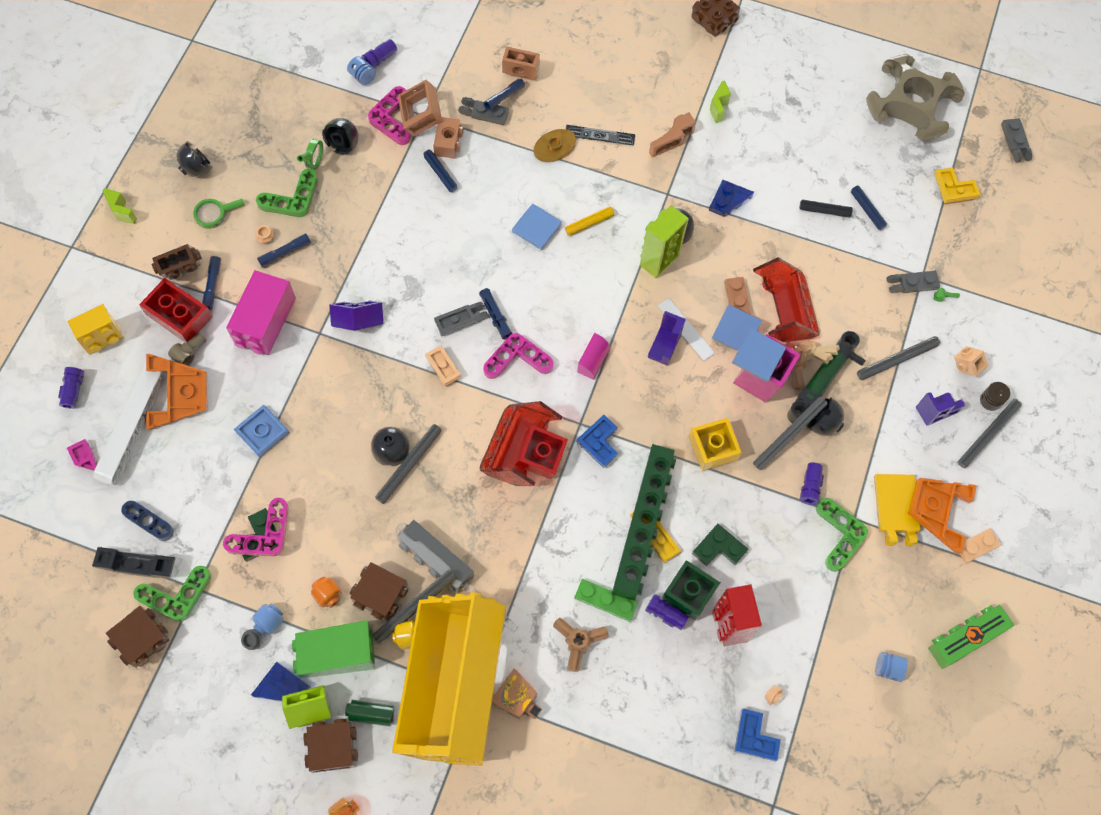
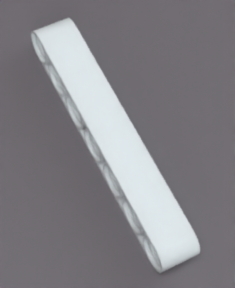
(129, 426)

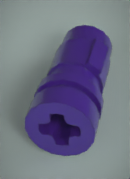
(380, 53)
(70, 390)
(813, 481)
(670, 614)

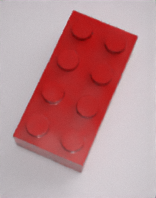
(737, 615)

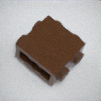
(715, 14)
(177, 261)
(378, 591)
(138, 637)
(330, 746)

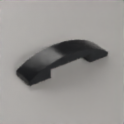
(133, 564)

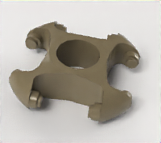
(927, 87)

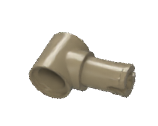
(185, 353)

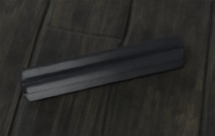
(825, 208)

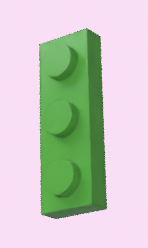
(604, 600)

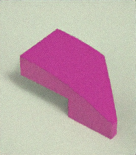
(82, 455)

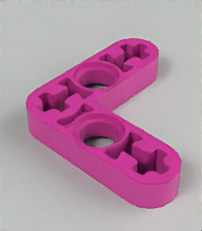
(384, 115)
(517, 350)
(270, 536)

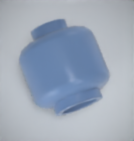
(267, 619)

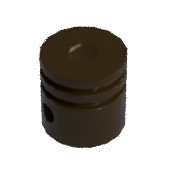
(995, 396)

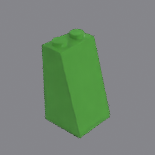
(334, 650)

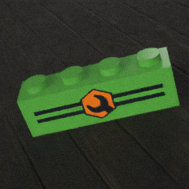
(970, 636)

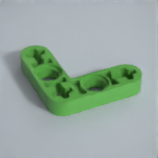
(292, 202)
(849, 535)
(180, 600)

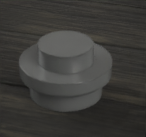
(251, 639)

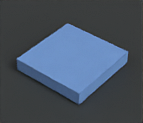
(536, 226)
(735, 327)
(758, 355)
(261, 431)

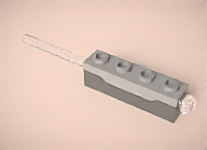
(438, 559)

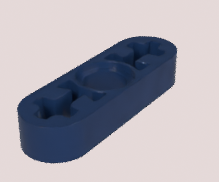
(143, 512)

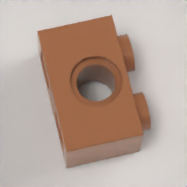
(520, 63)
(447, 138)

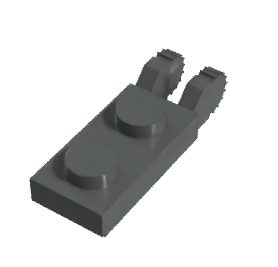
(496, 115)
(1016, 139)
(914, 282)
(460, 318)

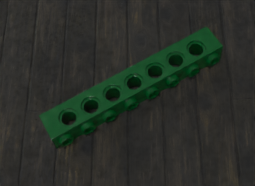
(623, 586)

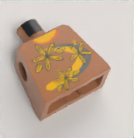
(516, 697)

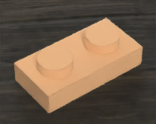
(443, 365)
(979, 545)

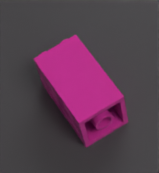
(261, 313)
(765, 390)

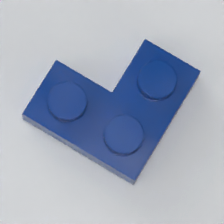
(595, 443)
(749, 738)

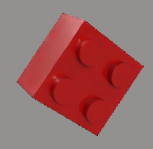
(541, 451)

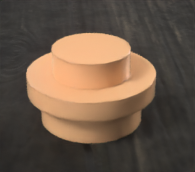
(264, 234)
(774, 695)

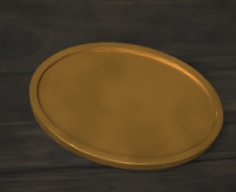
(554, 145)

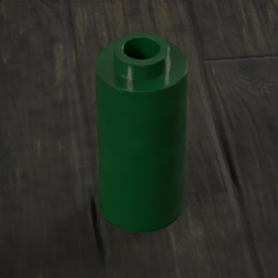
(370, 712)

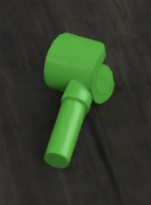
(941, 293)

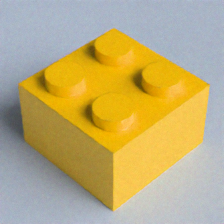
(95, 329)
(714, 444)

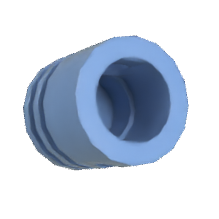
(363, 73)
(891, 666)

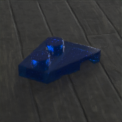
(729, 197)

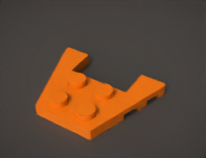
(184, 391)
(932, 507)

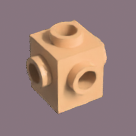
(971, 361)

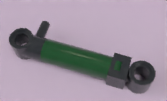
(826, 374)

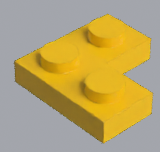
(952, 189)

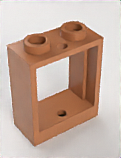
(426, 119)

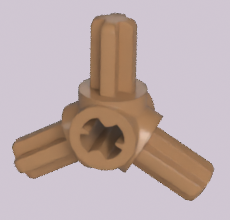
(796, 372)
(577, 650)

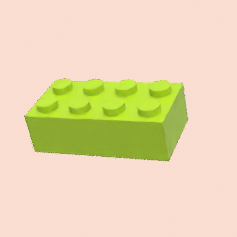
(663, 240)

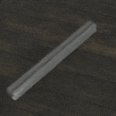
(898, 358)
(790, 433)
(989, 433)
(408, 464)
(411, 608)

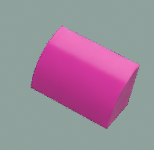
(593, 356)

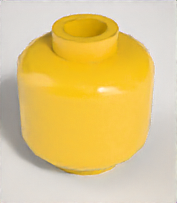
(403, 634)

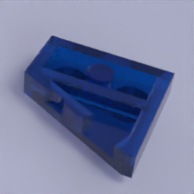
(279, 683)

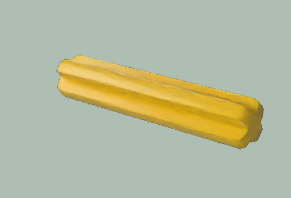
(589, 221)

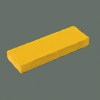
(664, 544)

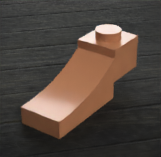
(682, 126)

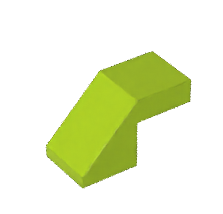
(720, 99)
(116, 203)

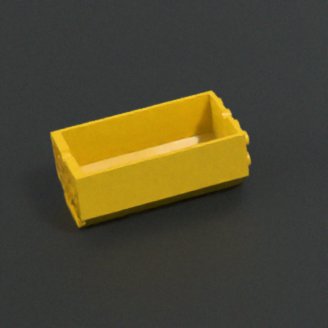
(450, 679)

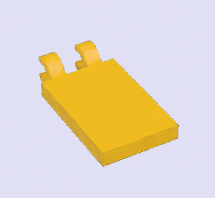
(893, 504)

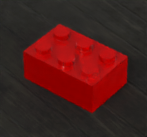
(175, 310)

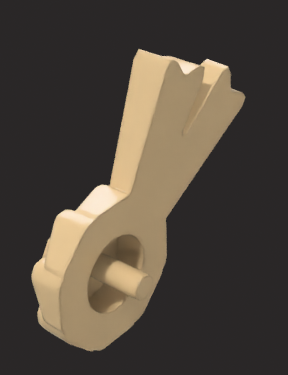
(822, 353)

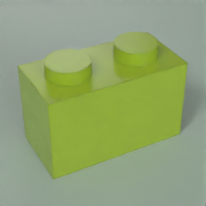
(306, 707)

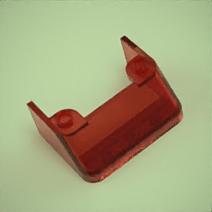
(791, 301)
(508, 438)

